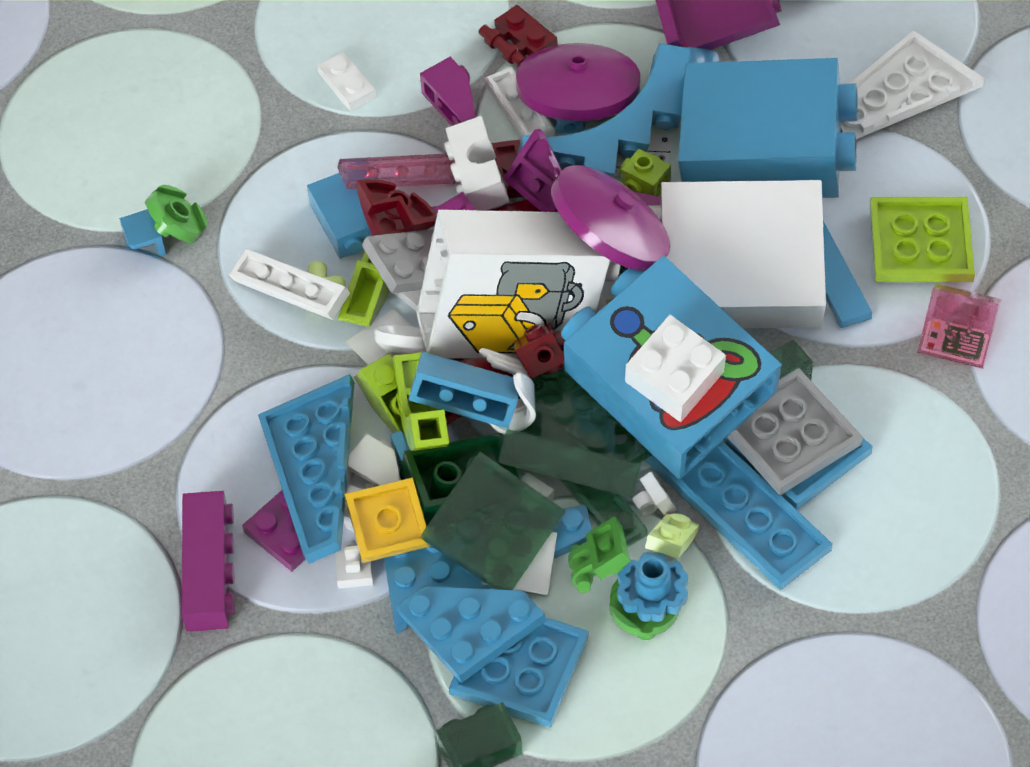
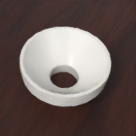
(399, 339)

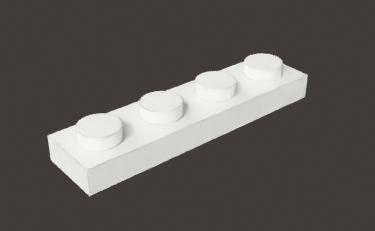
(289, 284)

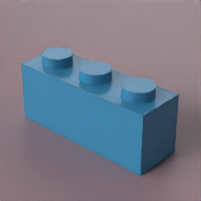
(464, 390)

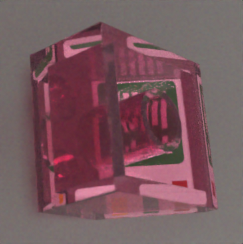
(959, 325)

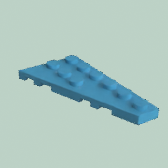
(311, 460)
(430, 567)

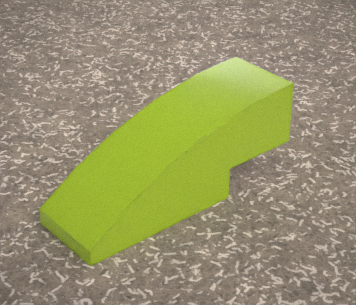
(366, 294)

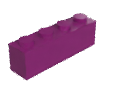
(205, 561)

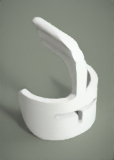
(523, 385)

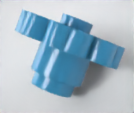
(652, 587)

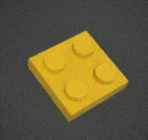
(386, 520)

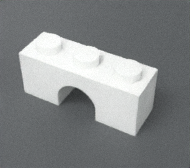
(480, 179)

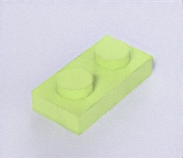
(672, 535)

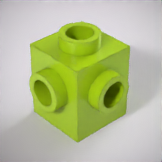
(645, 173)

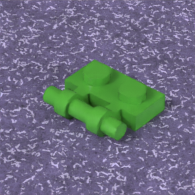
(600, 556)

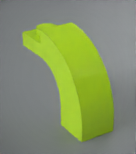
(422, 425)

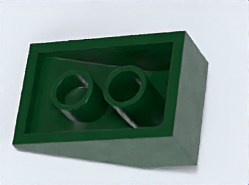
(440, 469)

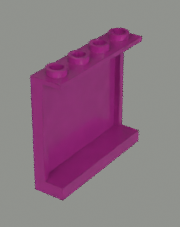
(715, 22)

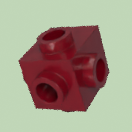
(541, 350)

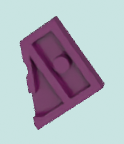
(535, 172)

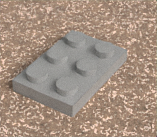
(400, 258)

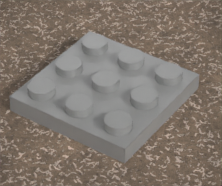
(794, 434)

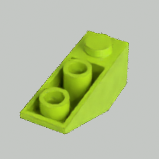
(380, 389)

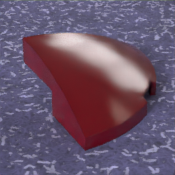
(393, 210)

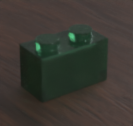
(480, 739)

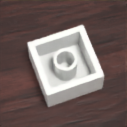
(675, 368)

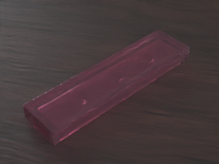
(401, 170)

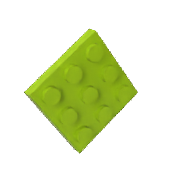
(921, 239)

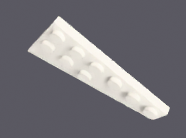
(907, 82)

